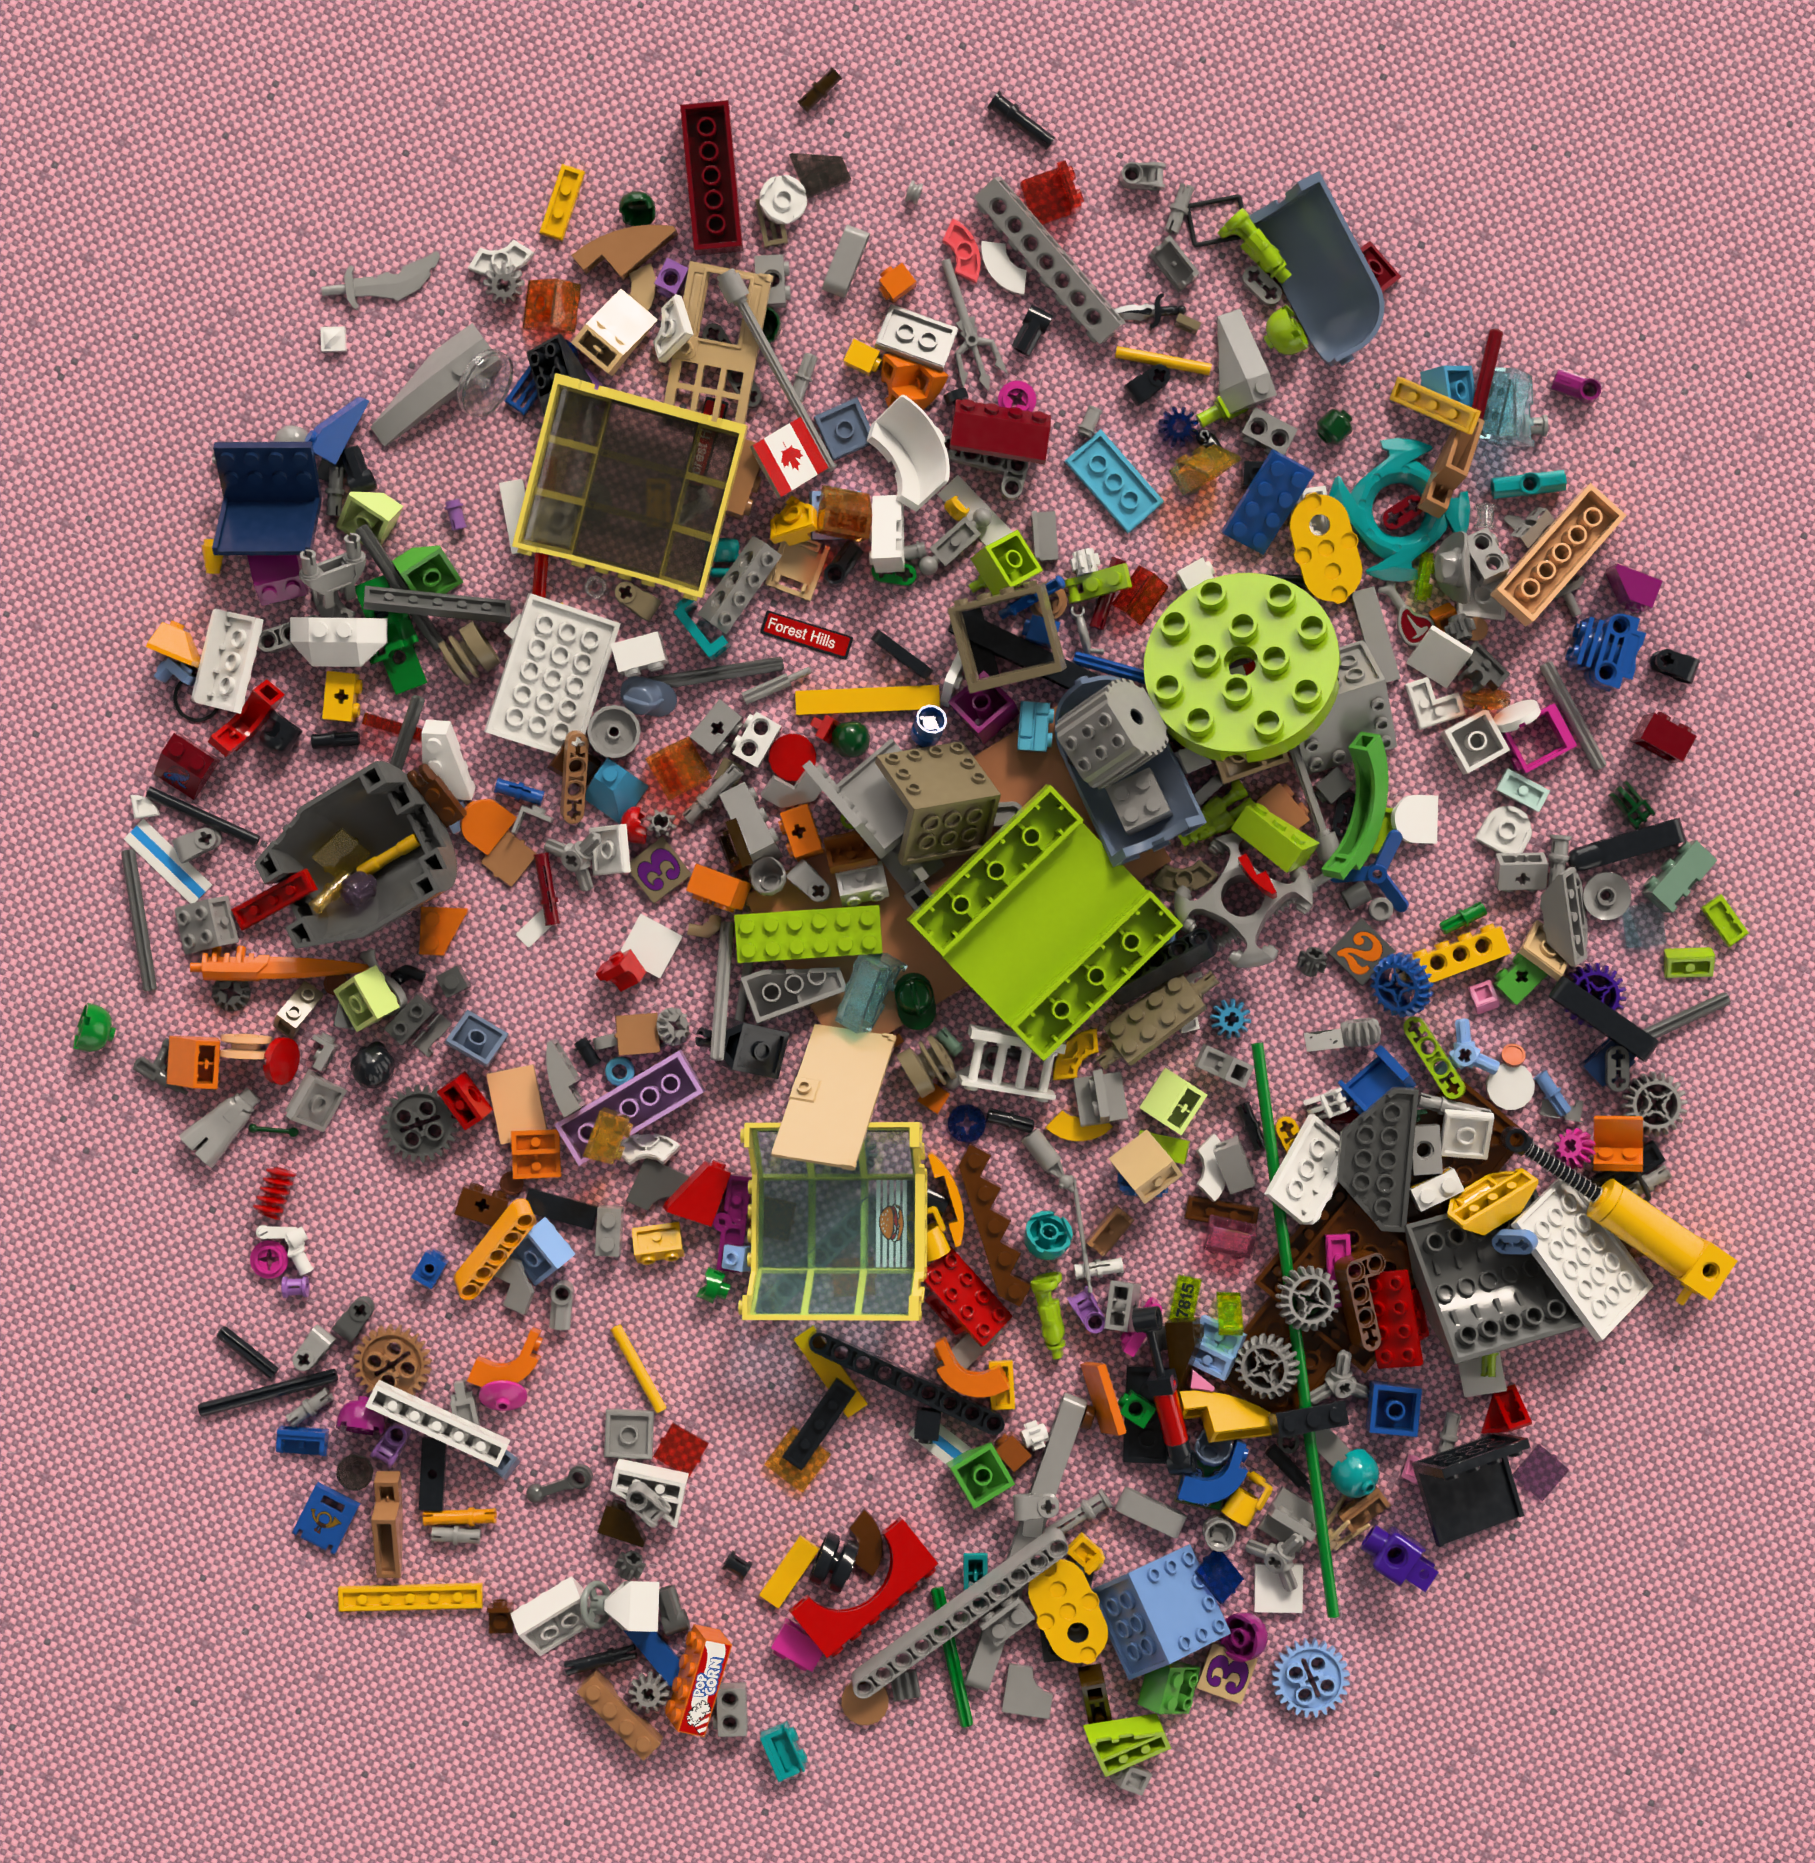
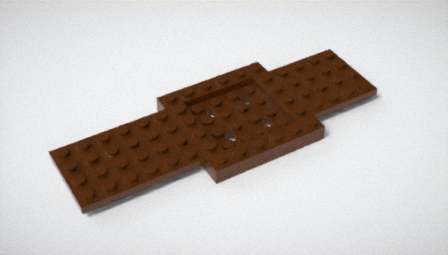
(1340, 1217)

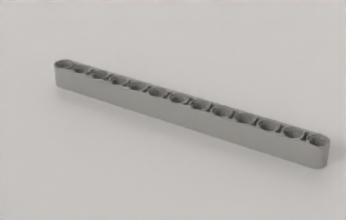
(1045, 1481)

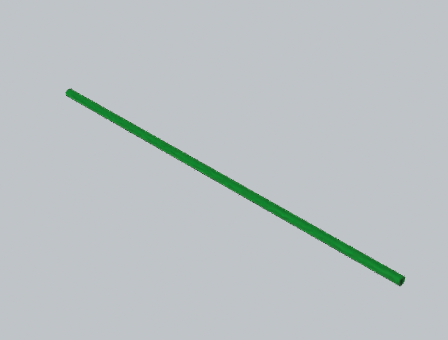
(1296, 1337)

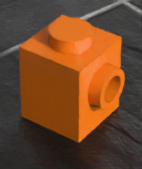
(896, 282)

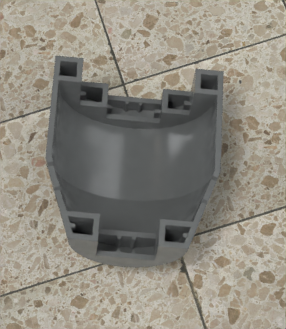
(380, 811)

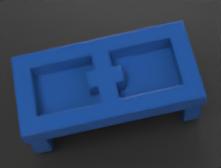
(302, 1440)

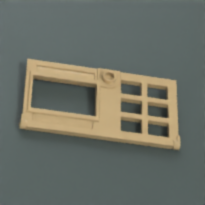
(715, 353)

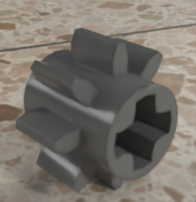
(1460, 627)
(1312, 961)
(629, 1565)

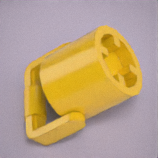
(936, 1241)
(1243, 1505)

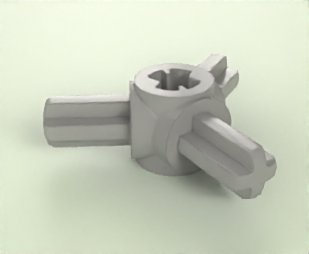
(576, 857)
(1339, 1382)
(1279, 1557)

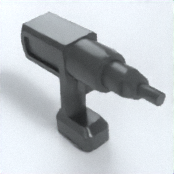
(156, 1070)

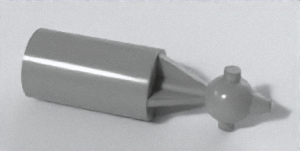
(1047, 1158)

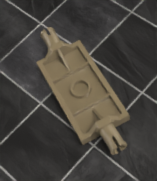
(1155, 1018)

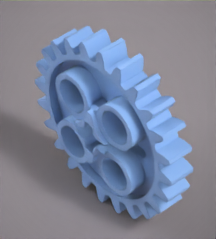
(1291, 1685)

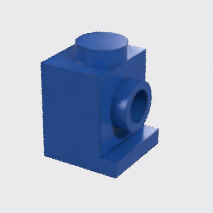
(427, 1278)

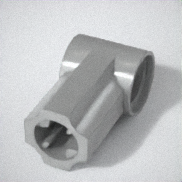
(561, 1307)

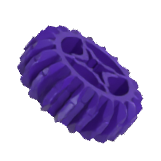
(1588, 985)

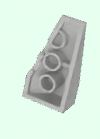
(786, 990)

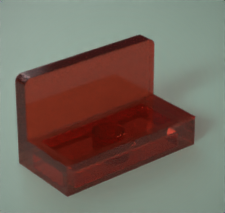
(1142, 596)

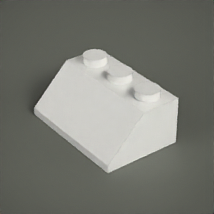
(551, 1617)

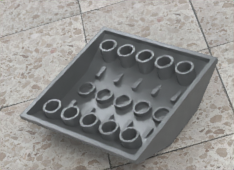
(1479, 1296)

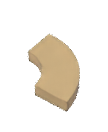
(643, 286)

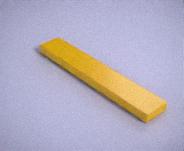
(866, 699)
(410, 1597)

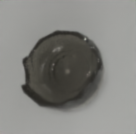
(354, 1472)

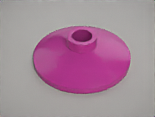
(503, 1395)

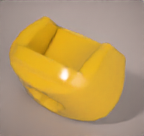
(956, 508)

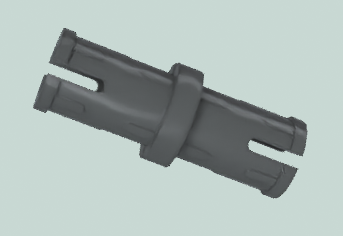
(335, 491)

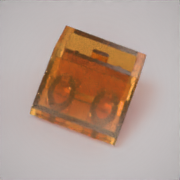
(844, 514)
(678, 768)

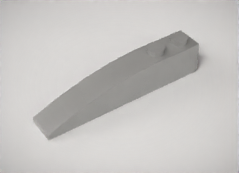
(430, 385)

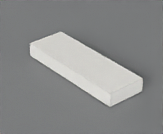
(512, 498)

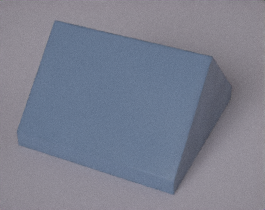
(477, 1038)

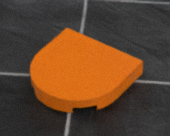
(485, 823)

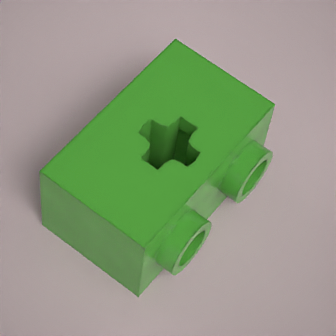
(1514, 989)

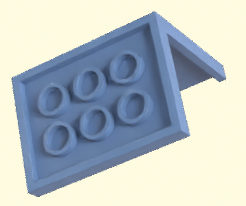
(1160, 1613)

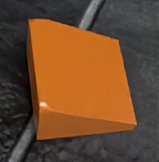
(1441, 615)
(935, 1100)

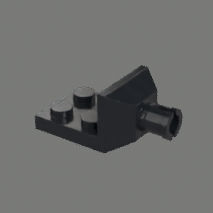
(750, 1047)

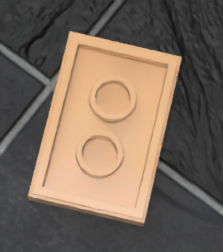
(516, 1101)

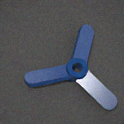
(1382, 863)

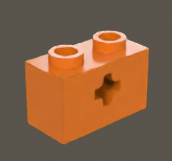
(796, 819)

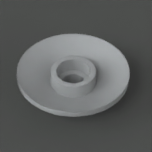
(1618, 899)

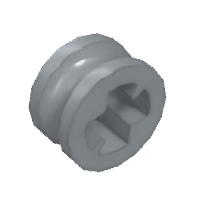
(914, 192)

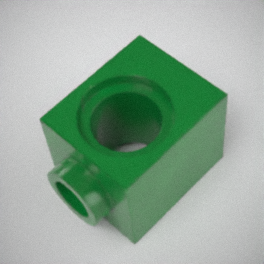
(1144, 1415)

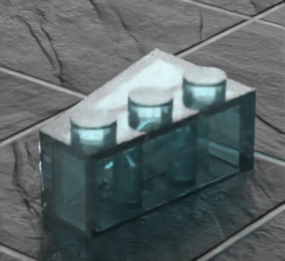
(1508, 409)
(867, 988)

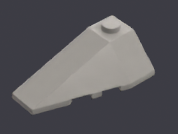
(1242, 371)

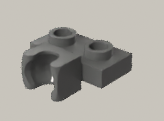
(1483, 669)

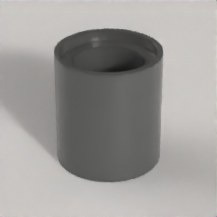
(1356, 895)

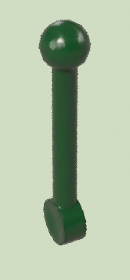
(293, 1132)

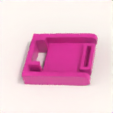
(1132, 1340)

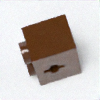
(470, 1208)

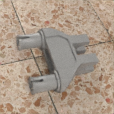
(335, 573)

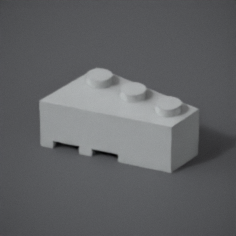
(742, 805)

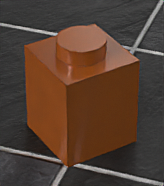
(1012, 1450)

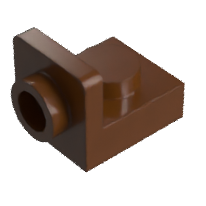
(500, 1617)

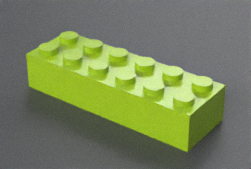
(808, 934)

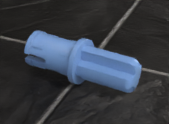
(1552, 1093)

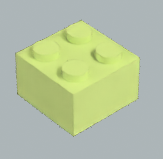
(366, 998)

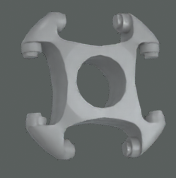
(1247, 927)

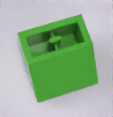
(1169, 1688)

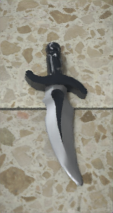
(1139, 313)

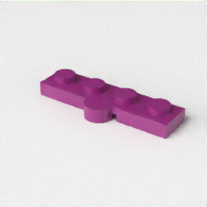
(734, 1218)

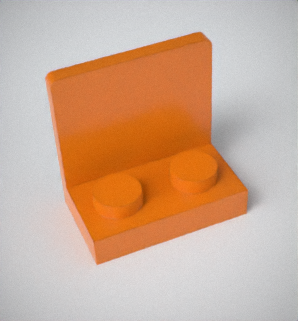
(1618, 1143)

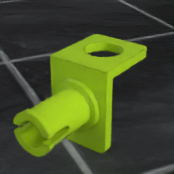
(1216, 412)

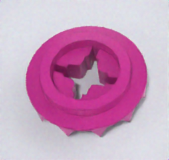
(1013, 389)
(261, 1267)

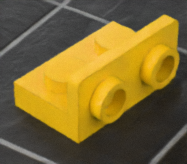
(657, 1243)

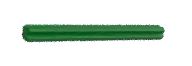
(954, 1667)

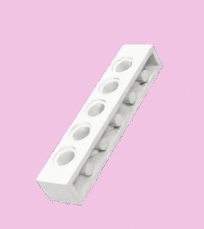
(437, 1423)

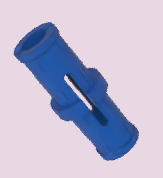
(519, 791)

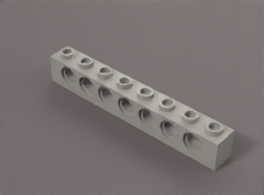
(987, 201)

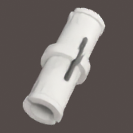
(1099, 1268)

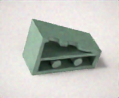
(1678, 876)

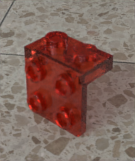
(1052, 194)

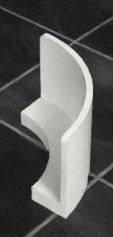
(915, 448)

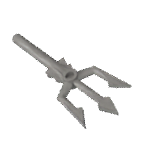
(969, 332)

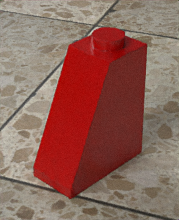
(700, 1194)

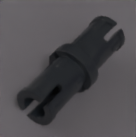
(1251, 1125)

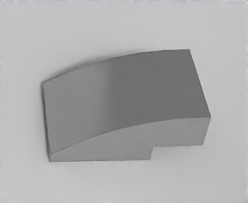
(562, 1078)

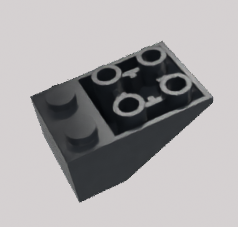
(552, 358)

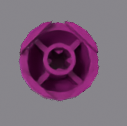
(360, 1418)
(1247, 1637)

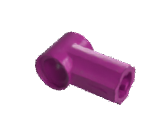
(1572, 385)

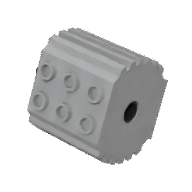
(1112, 733)

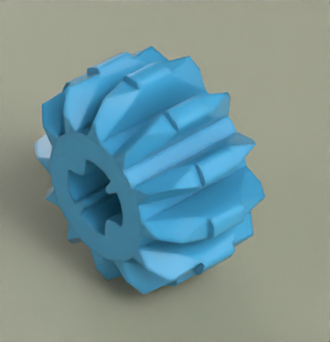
(1226, 1012)

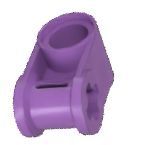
(1087, 1309)
(389, 1446)

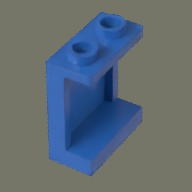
(1375, 1080)

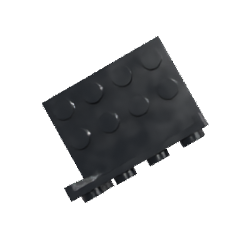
(1470, 1486)

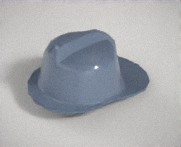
(648, 696)

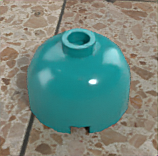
(1047, 1235)
(1356, 1474)

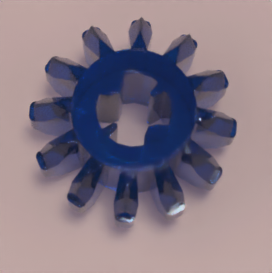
(1186, 430)

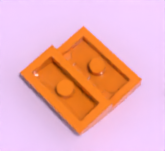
(536, 1154)

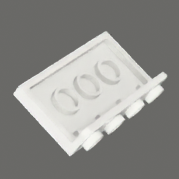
(227, 660)
(1307, 1172)

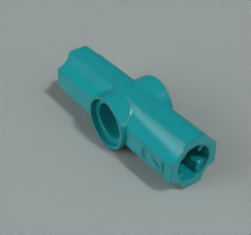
(1543, 483)

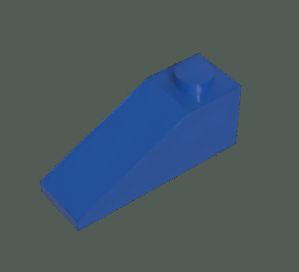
(333, 433)

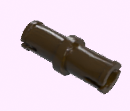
(819, 90)

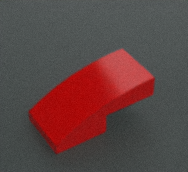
(1260, 881)

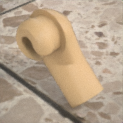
(707, 929)

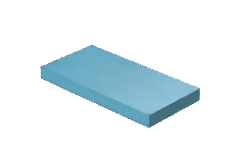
(1114, 481)

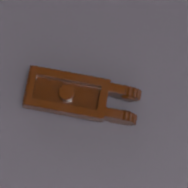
(437, 795)

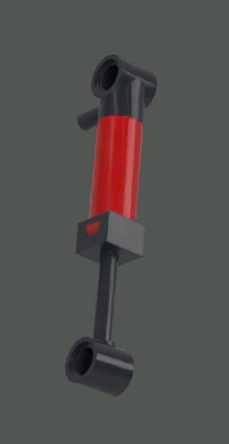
(1163, 1386)

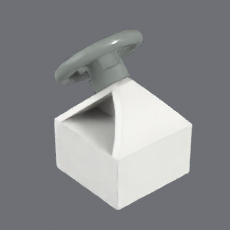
(630, 1605)

